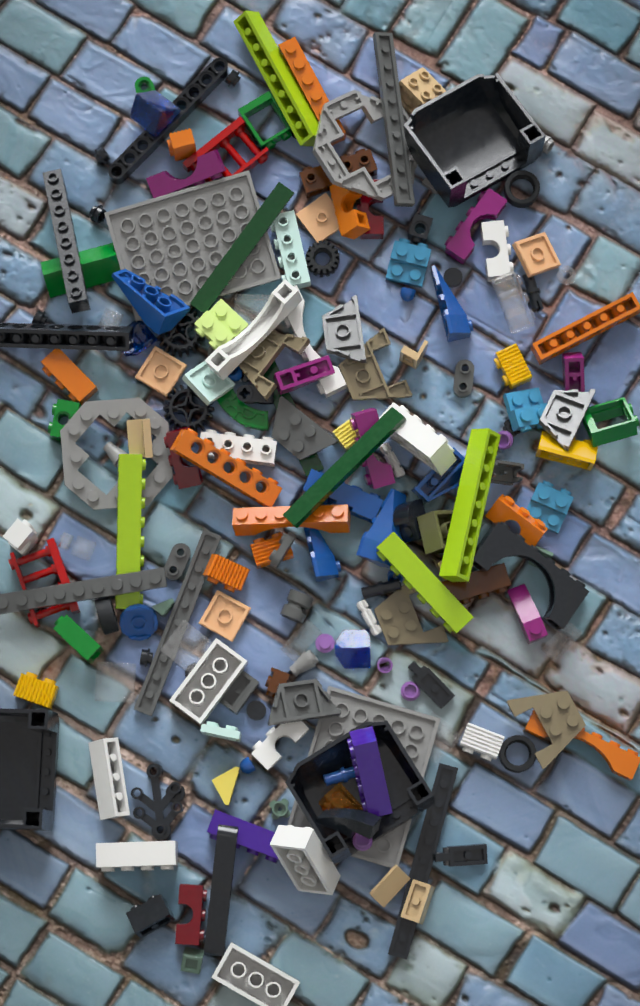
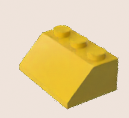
(580, 454)

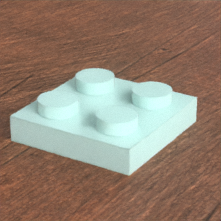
(207, 384)
(228, 733)

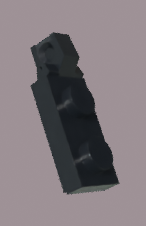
(431, 685)
(462, 855)

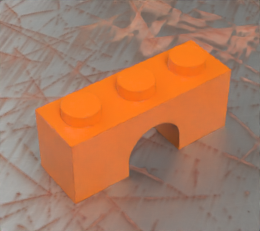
(351, 221)
(506, 509)

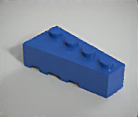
(360, 503)

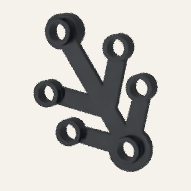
(158, 804)

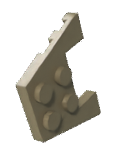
(263, 356)
(366, 379)
(401, 623)
(558, 718)

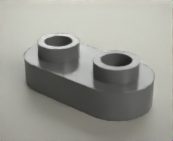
(463, 377)
(286, 542)
(177, 561)

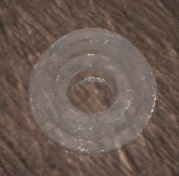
(566, 269)

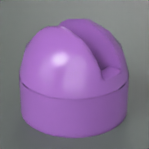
(387, 668)

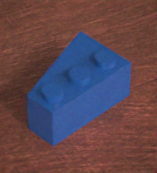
(434, 485)

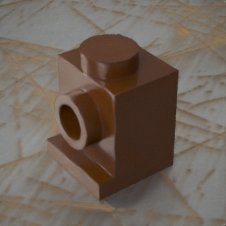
(273, 681)

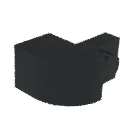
(406, 517)

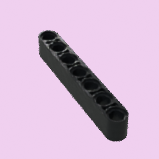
(221, 890)

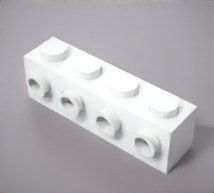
(246, 448)
(109, 778)

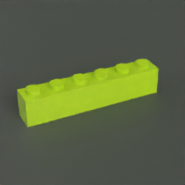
(424, 582)

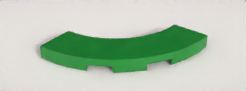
(243, 413)

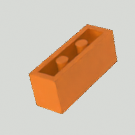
(68, 376)

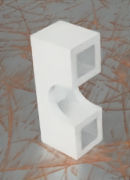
(495, 234)
(21, 536)
(265, 751)

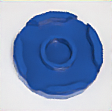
(138, 622)

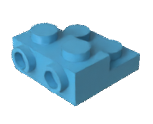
(408, 263)
(524, 409)
(550, 505)

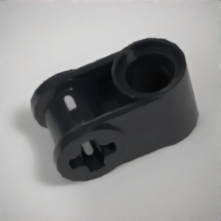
(254, 397)

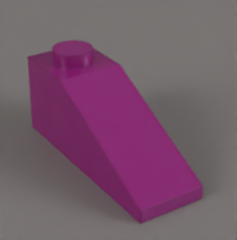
(573, 371)
(303, 374)
(527, 614)

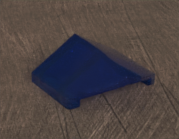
(142, 338)
(353, 649)

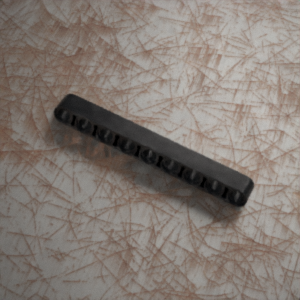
(183, 99)

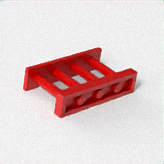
(223, 140)
(56, 568)

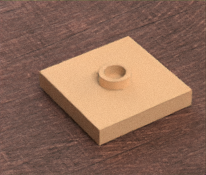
(319, 218)
(536, 254)
(161, 371)
(224, 616)

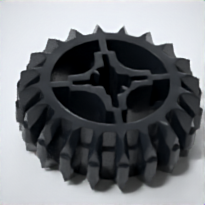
(175, 336)
(180, 409)

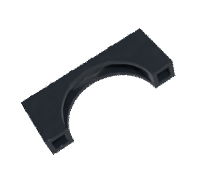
(564, 591)

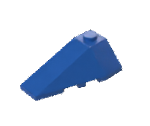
(153, 306)
(453, 315)
(381, 528)
(321, 556)

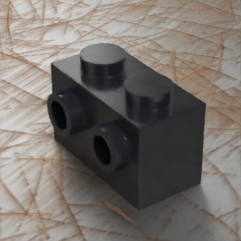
(150, 915)

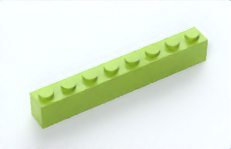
(278, 76)
(469, 505)
(129, 522)

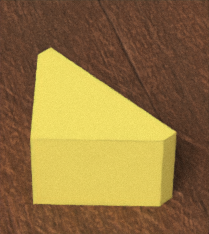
(226, 783)

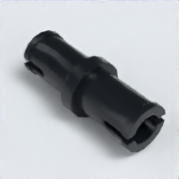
(533, 293)
(381, 588)

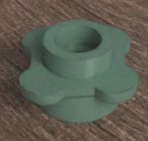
(283, 813)

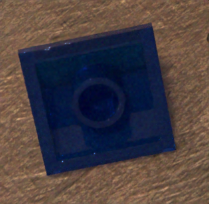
(153, 111)

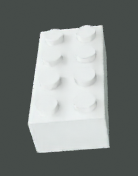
(423, 441)
(208, 681)
(137, 854)
(305, 859)
(255, 978)

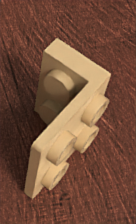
(418, 89)

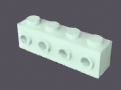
(291, 250)

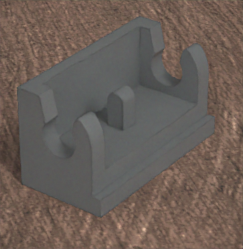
(506, 472)
(239, 692)

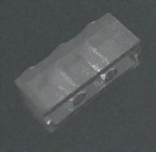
(513, 302)

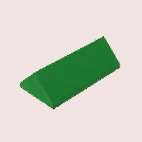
(97, 268)

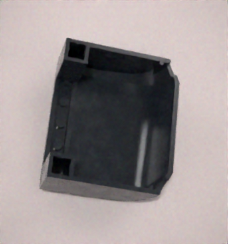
(472, 138)
(28, 768)
(405, 786)

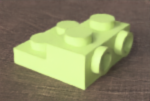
(220, 324)

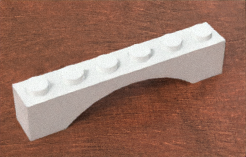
(276, 309)
(328, 385)

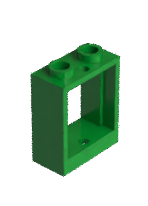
(257, 105)
(607, 411)
(78, 638)

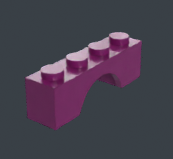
(207, 166)
(488, 207)
(377, 473)

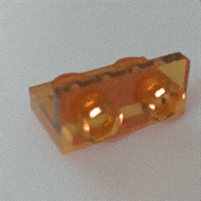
(339, 798)

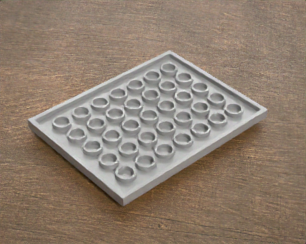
(185, 235)
(413, 730)

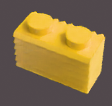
(513, 366)
(36, 690)

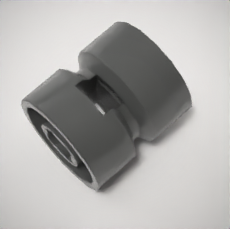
(296, 606)

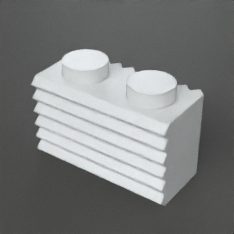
(481, 741)

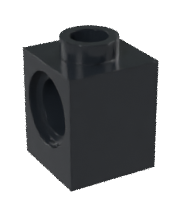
(420, 221)

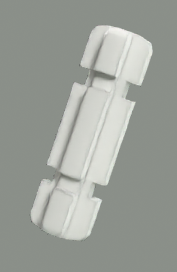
(392, 459)
(369, 617)

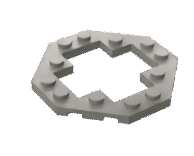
(329, 132)
(112, 412)

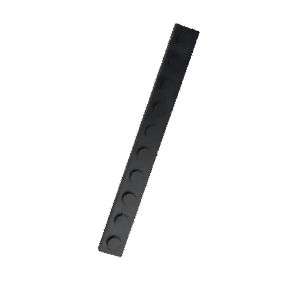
(423, 859)

